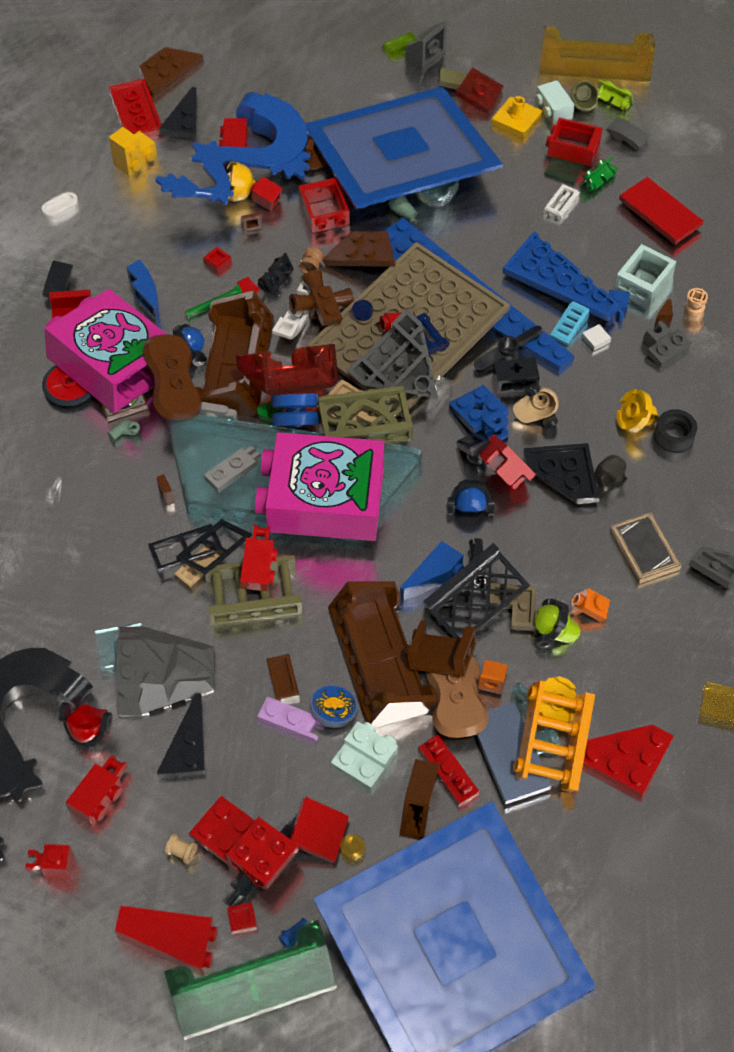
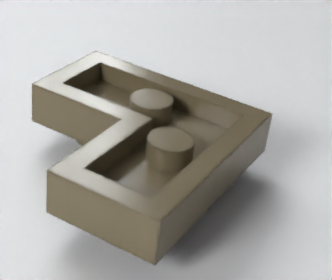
(522, 607)

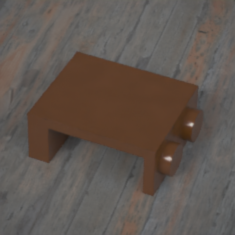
(441, 653)

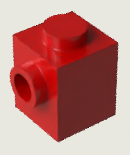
(266, 193)

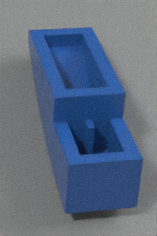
(144, 288)

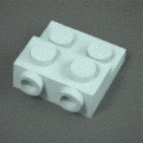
(365, 755)

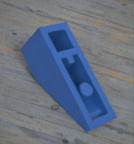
(433, 571)

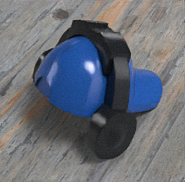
(195, 341)
(470, 496)

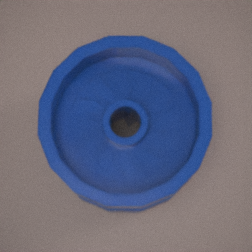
(295, 410)

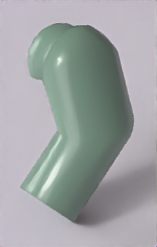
(124, 428)

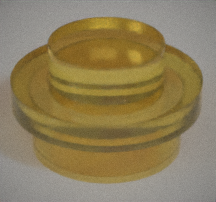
(352, 846)

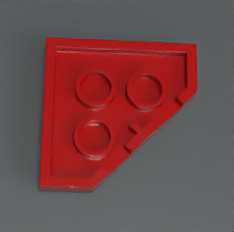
(628, 756)

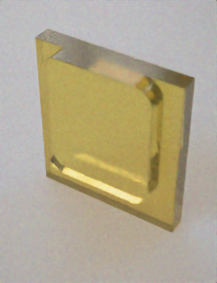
(718, 703)

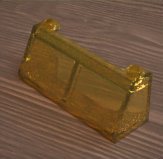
(596, 58)

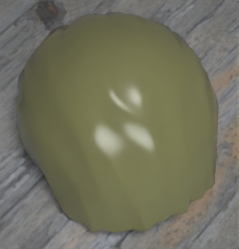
(584, 95)

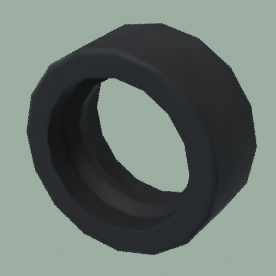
(679, 417)

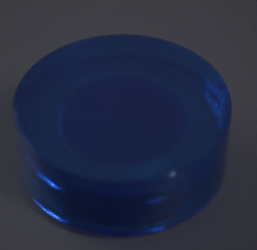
(362, 310)

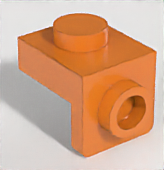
(591, 604)

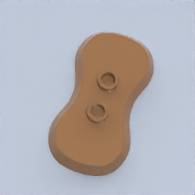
(458, 707)

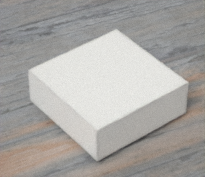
(596, 337)

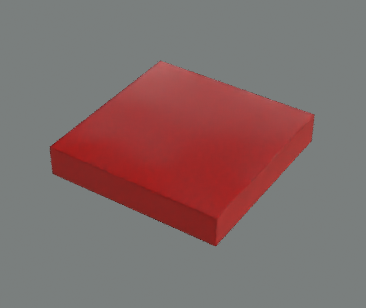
(319, 829)

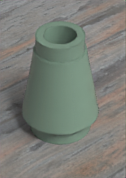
(403, 208)

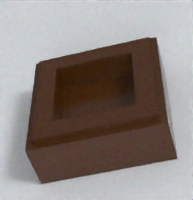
(165, 489)

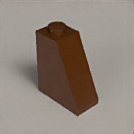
(418, 799)

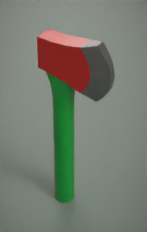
(243, 286)

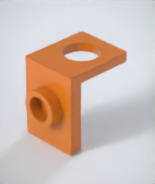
(492, 677)

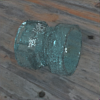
(548, 735)

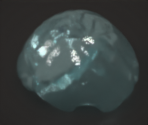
(438, 196)

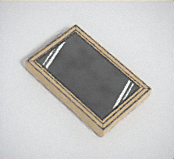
(645, 548)

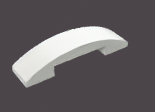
(292, 323)

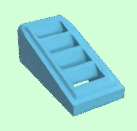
(576, 312)

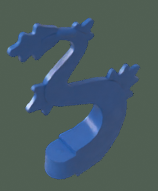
(265, 116)

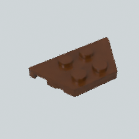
(167, 67)
(362, 249)

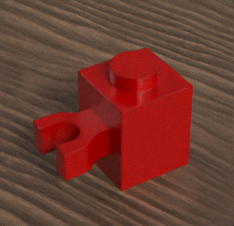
(54, 862)

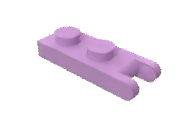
(288, 719)

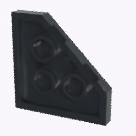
(565, 469)

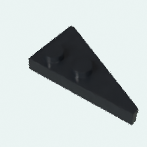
(183, 118)
(186, 750)

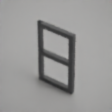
(181, 537)
(203, 540)

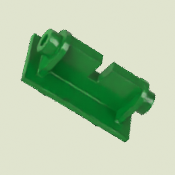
(593, 178)

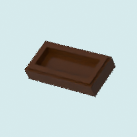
(283, 678)

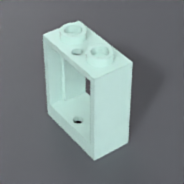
(645, 291)

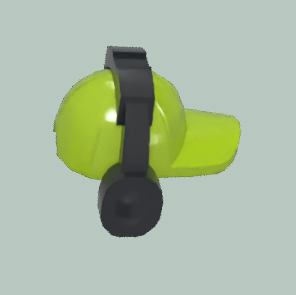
(555, 624)

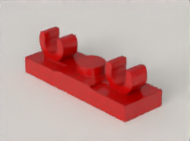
(450, 770)

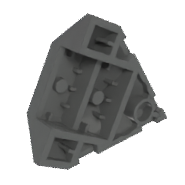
(398, 360)

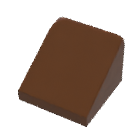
(251, 221)
(665, 314)

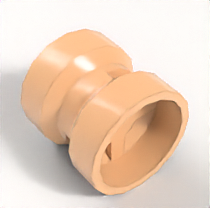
(695, 302)

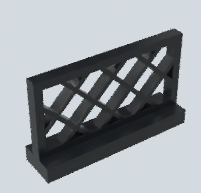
(466, 576)

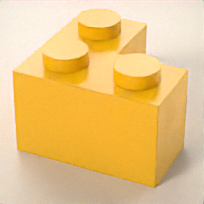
(131, 150)

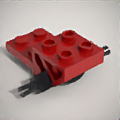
(246, 845)

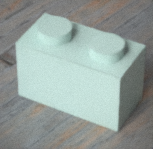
(554, 101)

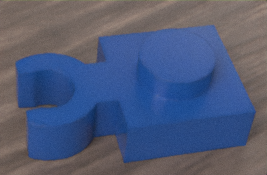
(621, 297)

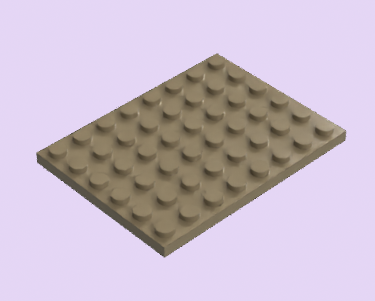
(422, 284)

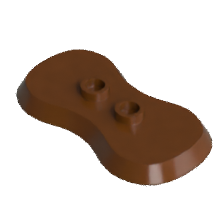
(170, 363)

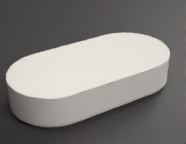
(59, 206)

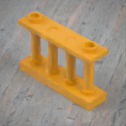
(577, 729)

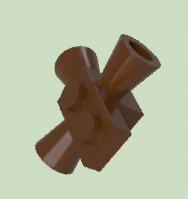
(321, 300)

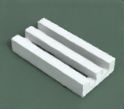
(555, 211)

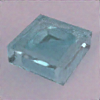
(519, 695)

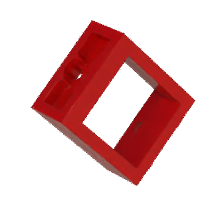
(575, 131)
(328, 189)

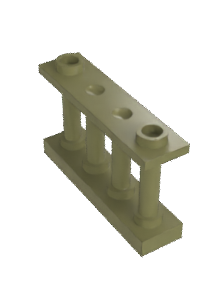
(252, 610)

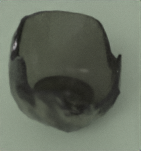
(611, 473)

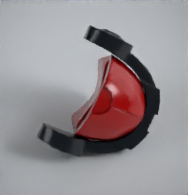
(86, 723)

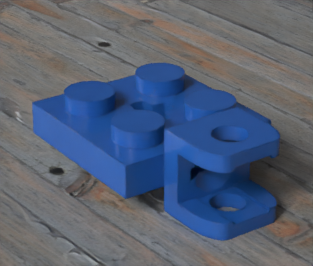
(489, 419)

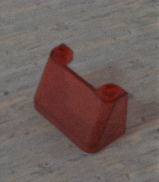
(310, 370)

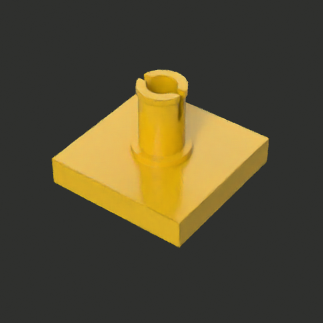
(517, 116)

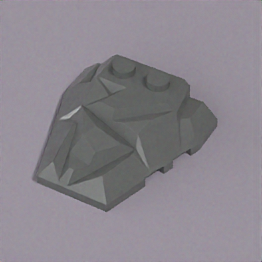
(159, 670)

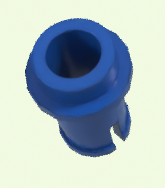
(288, 937)

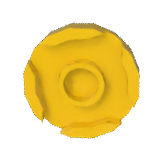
(636, 411)
(562, 687)

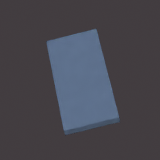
(501, 747)

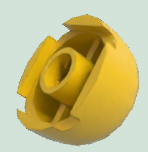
(240, 181)

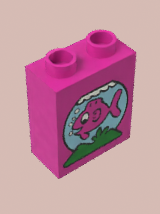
(103, 348)
(322, 486)

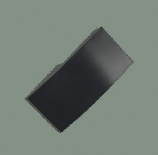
(57, 278)

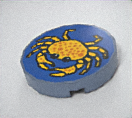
(333, 706)

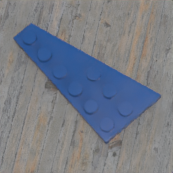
(554, 274)

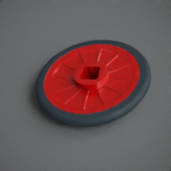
(63, 389)

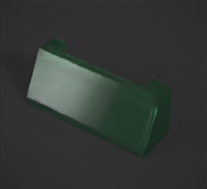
(253, 985)

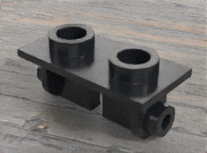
(277, 273)

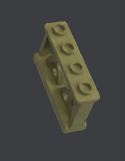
(375, 401)

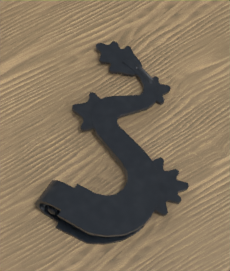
(41, 675)

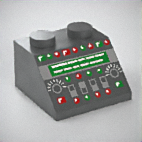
(427, 46)

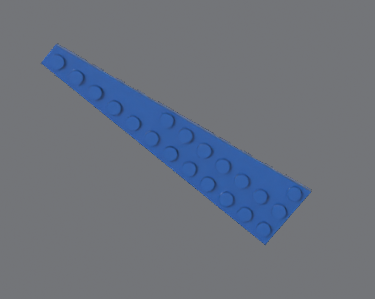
(513, 323)

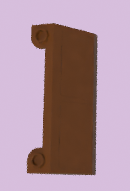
(240, 328)
(376, 653)

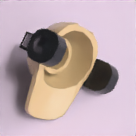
(537, 405)

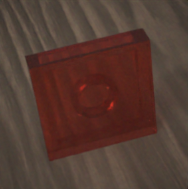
(479, 90)

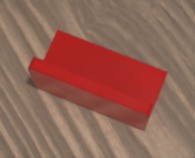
(66, 301)

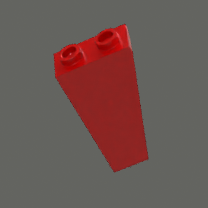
(169, 935)

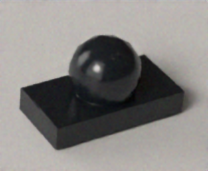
(473, 446)

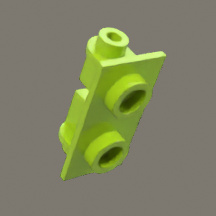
(621, 97)

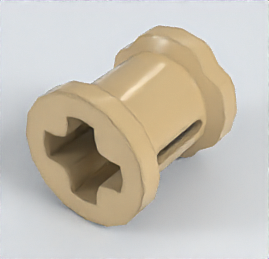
(181, 848)

